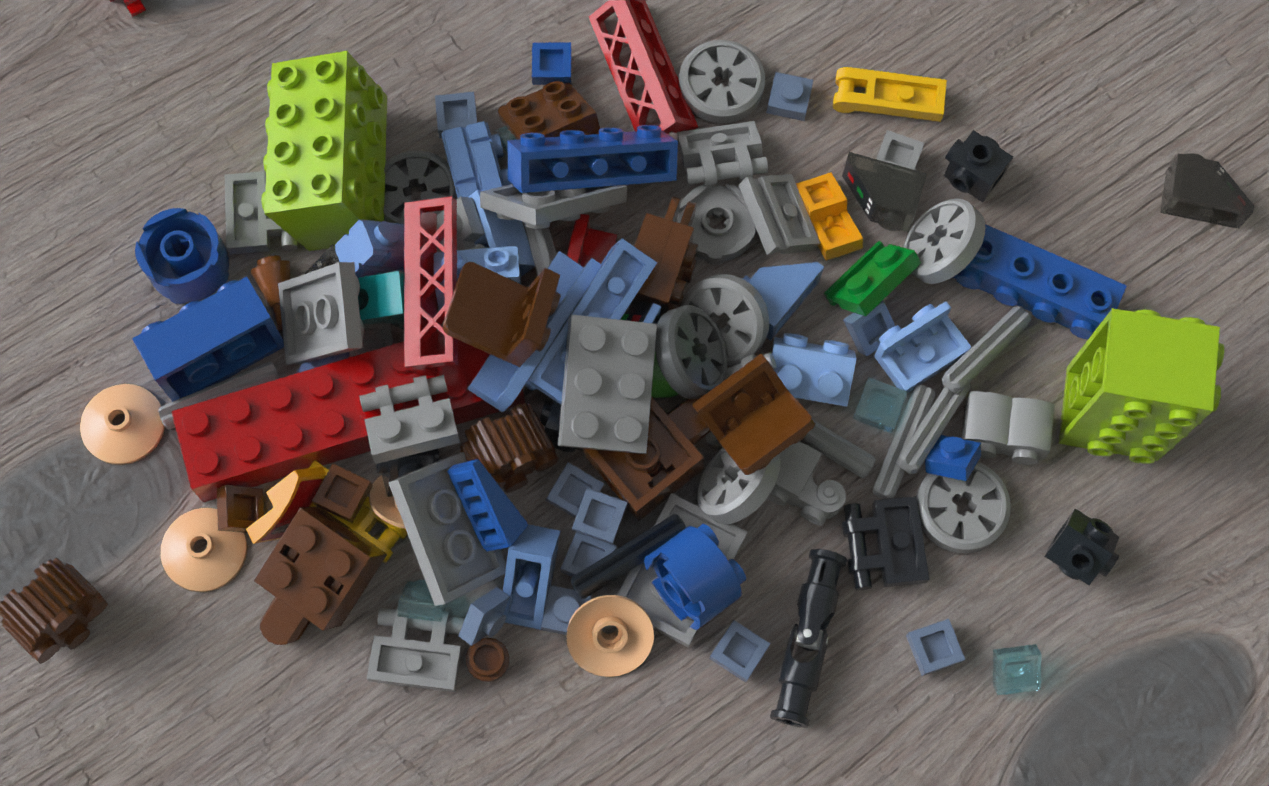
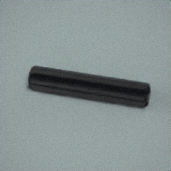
(625, 557)

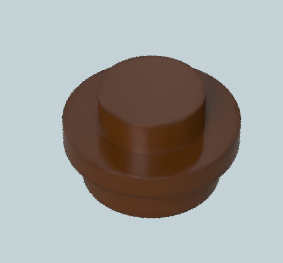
(487, 660)

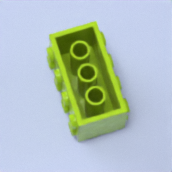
(324, 148)
(1141, 385)

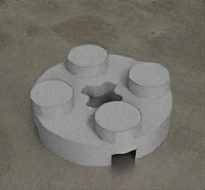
(739, 230)

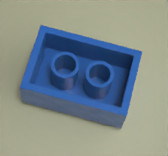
(209, 340)

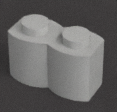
(1009, 426)

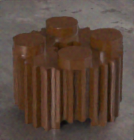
(511, 447)
(51, 610)

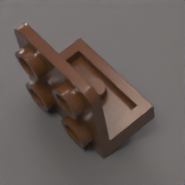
(549, 112)
(501, 313)
(754, 415)

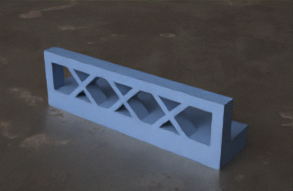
(606, 297)
(501, 381)

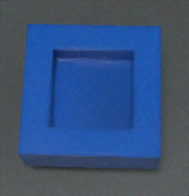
(551, 62)
(953, 457)

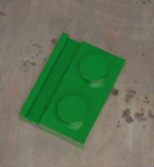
(872, 278)

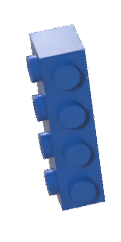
(592, 159)
(1041, 283)

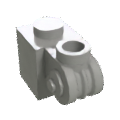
(798, 488)

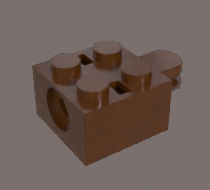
(675, 254)
(666, 466)
(315, 575)

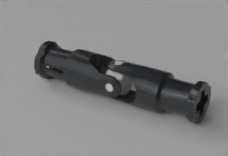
(816, 609)

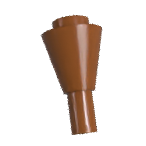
(267, 275)

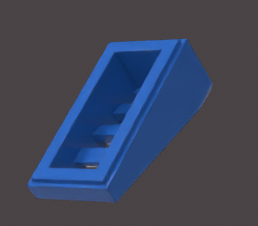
(487, 506)

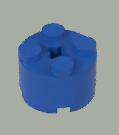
(182, 255)
(695, 575)

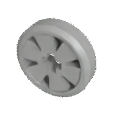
(725, 60)
(946, 239)
(742, 304)
(729, 494)
(970, 531)

